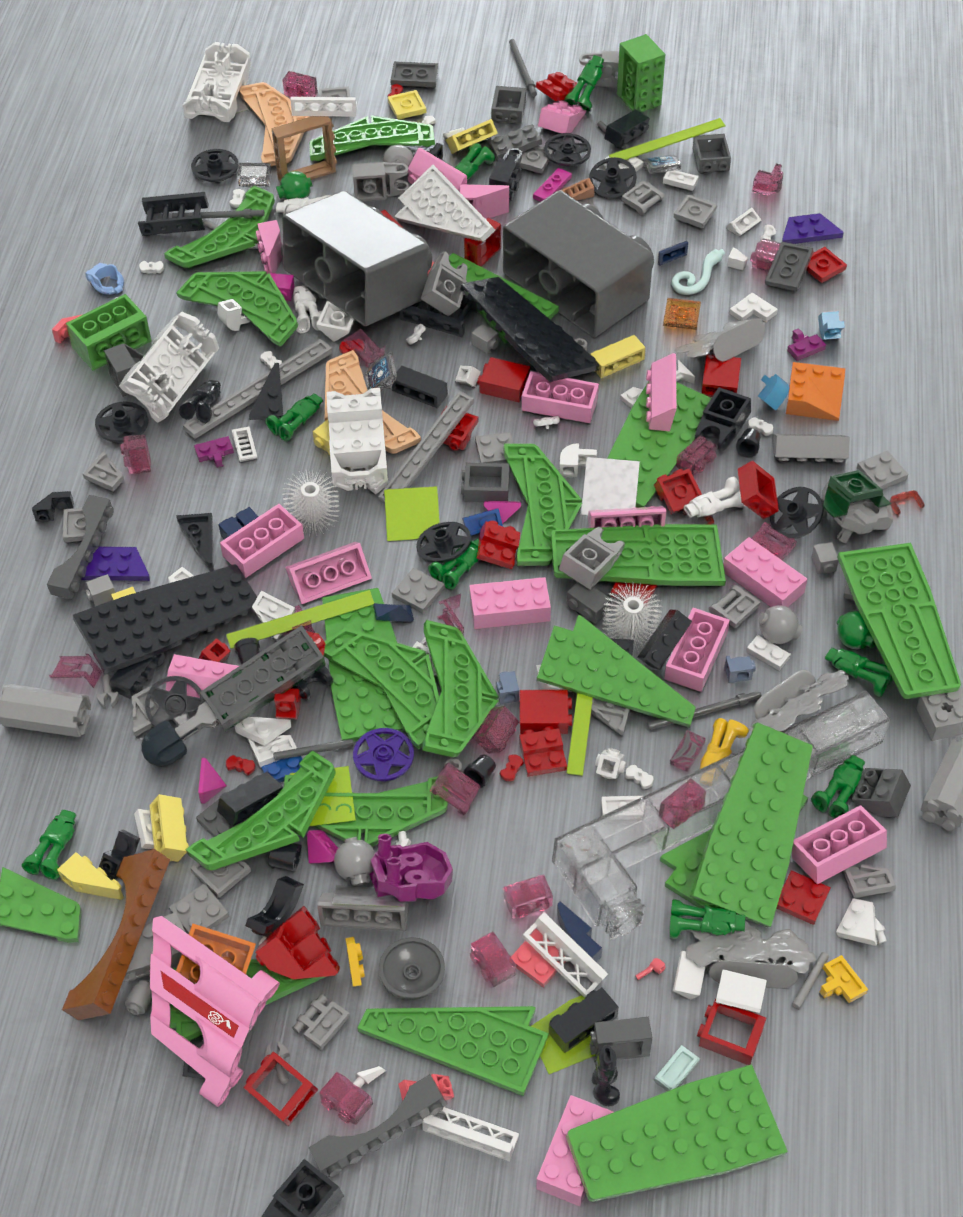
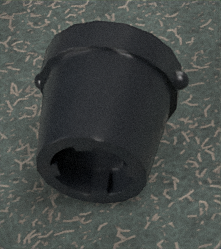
(748, 443)
(247, 649)
(480, 770)

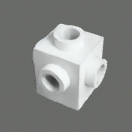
(607, 770)

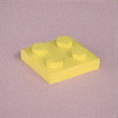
(406, 104)

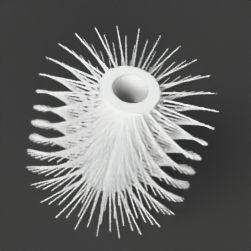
(310, 502)
(631, 616)

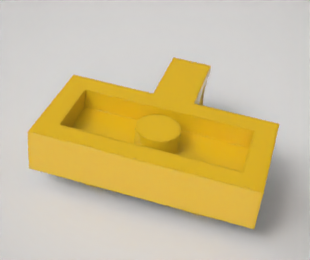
(354, 956)
(842, 980)

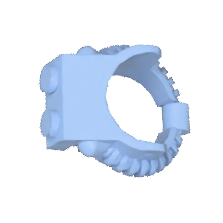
(103, 270)

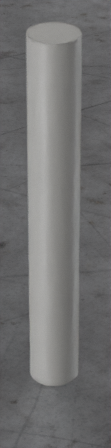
(811, 978)

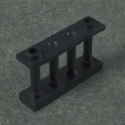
(172, 203)
(440, 321)

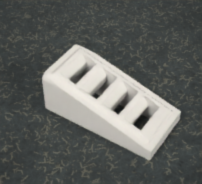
(241, 433)

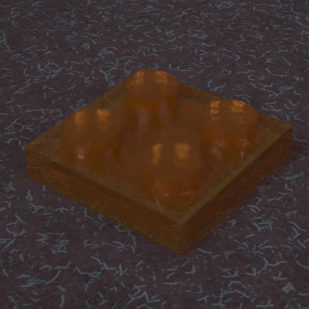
(682, 313)

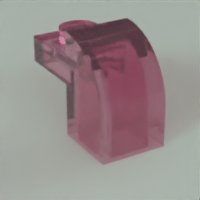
(768, 183)

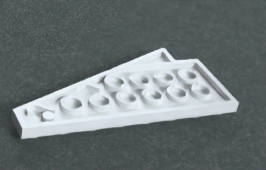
(441, 207)

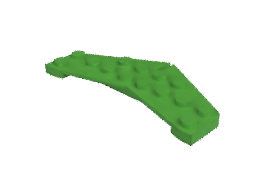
(379, 132)
(229, 237)
(253, 291)
(549, 501)
(397, 668)
(465, 691)
(386, 811)
(273, 823)
(37, 909)

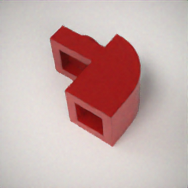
(288, 704)

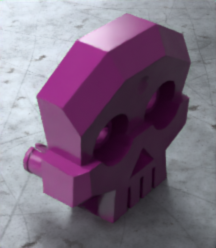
(410, 870)

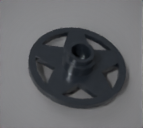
(567, 149)
(214, 165)
(613, 177)
(121, 421)
(797, 512)
(443, 542)
(173, 703)

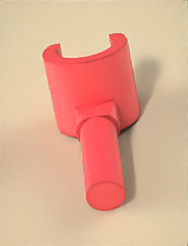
(656, 965)

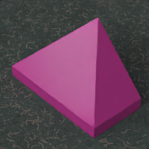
(506, 508)
(209, 783)
(320, 847)

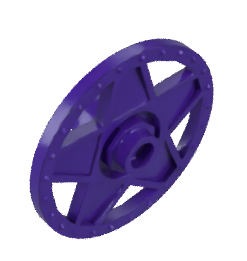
(383, 754)

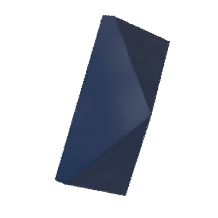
(672, 253)
(393, 612)

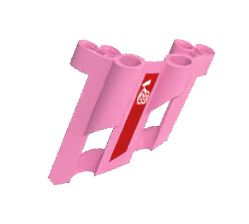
(221, 1003)

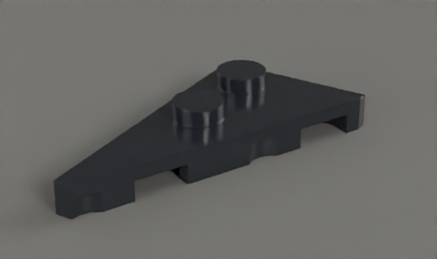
(270, 397)
(200, 533)

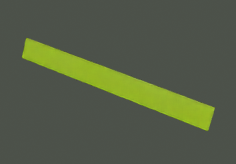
(669, 139)
(314, 614)
(579, 735)

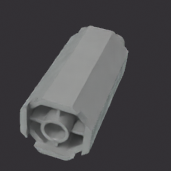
(44, 710)
(945, 796)

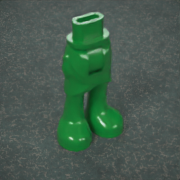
(590, 75)
(480, 155)
(299, 413)
(463, 563)
(855, 665)
(844, 779)
(56, 834)
(714, 921)

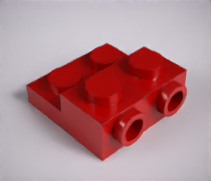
(556, 86)
(462, 432)
(677, 489)
(498, 544)
(542, 751)

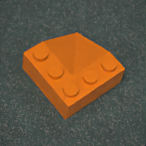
(815, 391)
(230, 948)

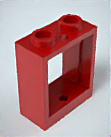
(479, 253)
(758, 490)
(724, 1047)
(297, 1101)

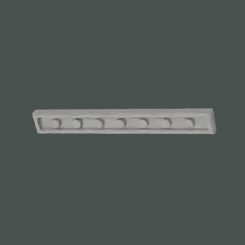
(430, 443)

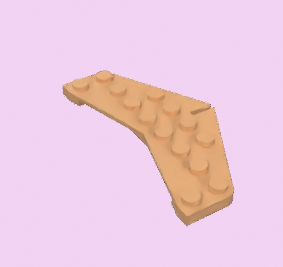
(273, 110)
(346, 377)

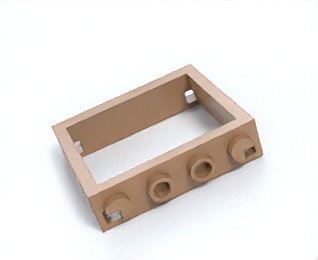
(300, 126)

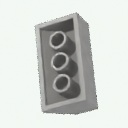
(811, 446)
(361, 915)

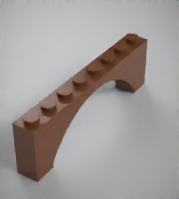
(100, 988)

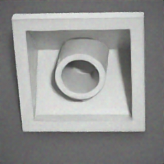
(334, 322)
(741, 991)

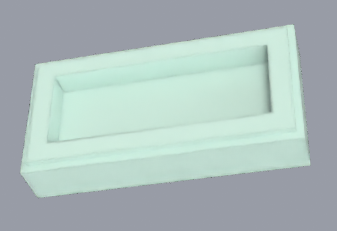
(677, 1069)

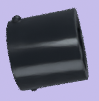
(286, 857)

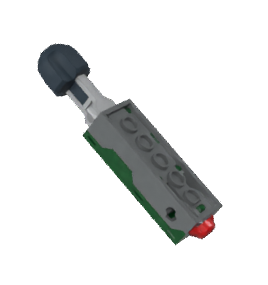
(241, 693)

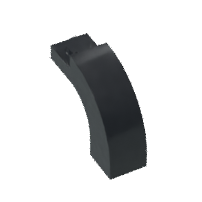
(279, 907)

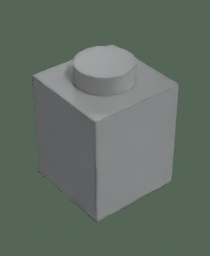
(485, 338)
(825, 558)
(100, 590)

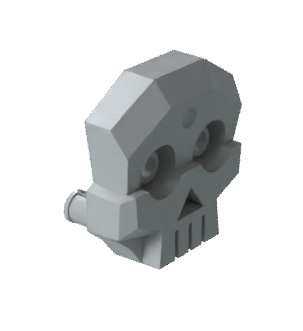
(861, 518)

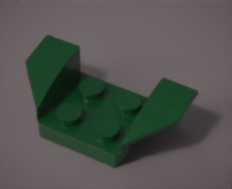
(851, 488)

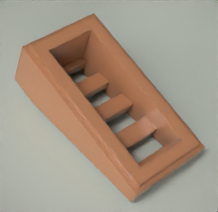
(581, 190)

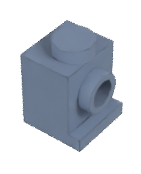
(739, 669)
(507, 687)

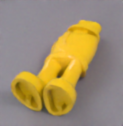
(730, 731)

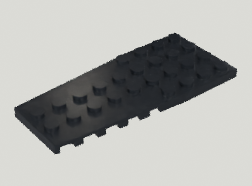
(530, 331)
(163, 616)

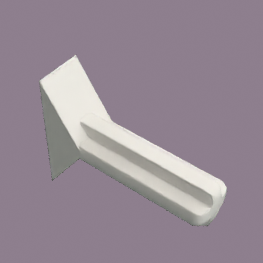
(684, 374)

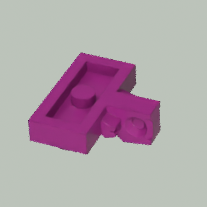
(805, 346)
(214, 450)

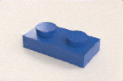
(475, 522)
(282, 767)

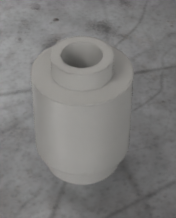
(139, 998)

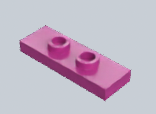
(552, 184)

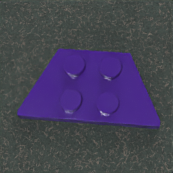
(810, 229)
(118, 563)

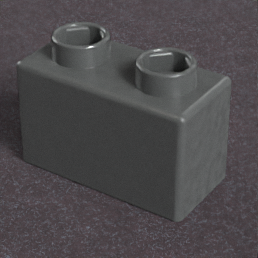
(355, 257)
(578, 262)

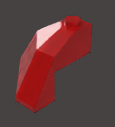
(297, 949)

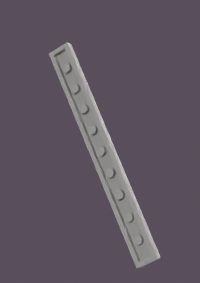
(249, 393)

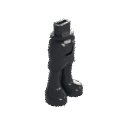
(201, 402)
(604, 1076)

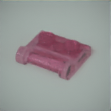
(773, 547)
(458, 784)

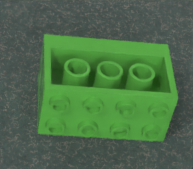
(640, 73)
(107, 327)

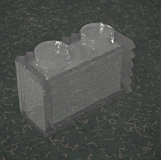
(254, 174)

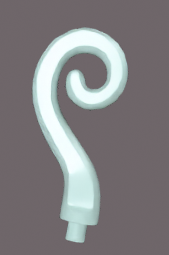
(709, 261)

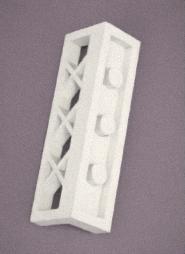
(324, 106)
(568, 948)
(470, 1136)

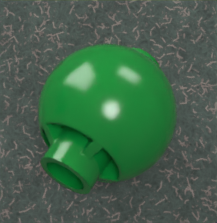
(294, 185)
(853, 631)

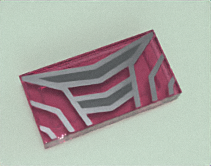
(687, 751)

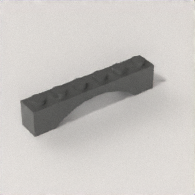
(66, 577)
(337, 1152)

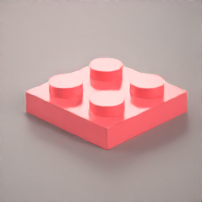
(532, 963)

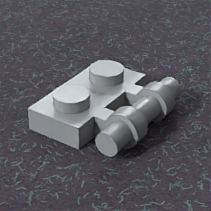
(325, 1026)

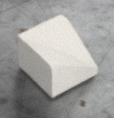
(737, 259)
(467, 375)

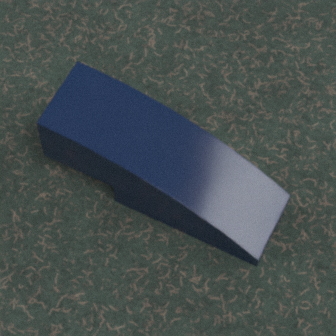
(578, 931)

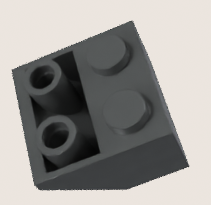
(882, 791)

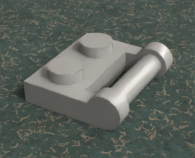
(639, 194)
(739, 609)

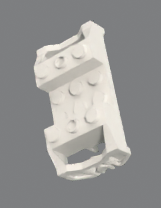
(218, 82)
(170, 365)
(356, 439)

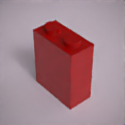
(720, 375)
(503, 379)
(545, 709)

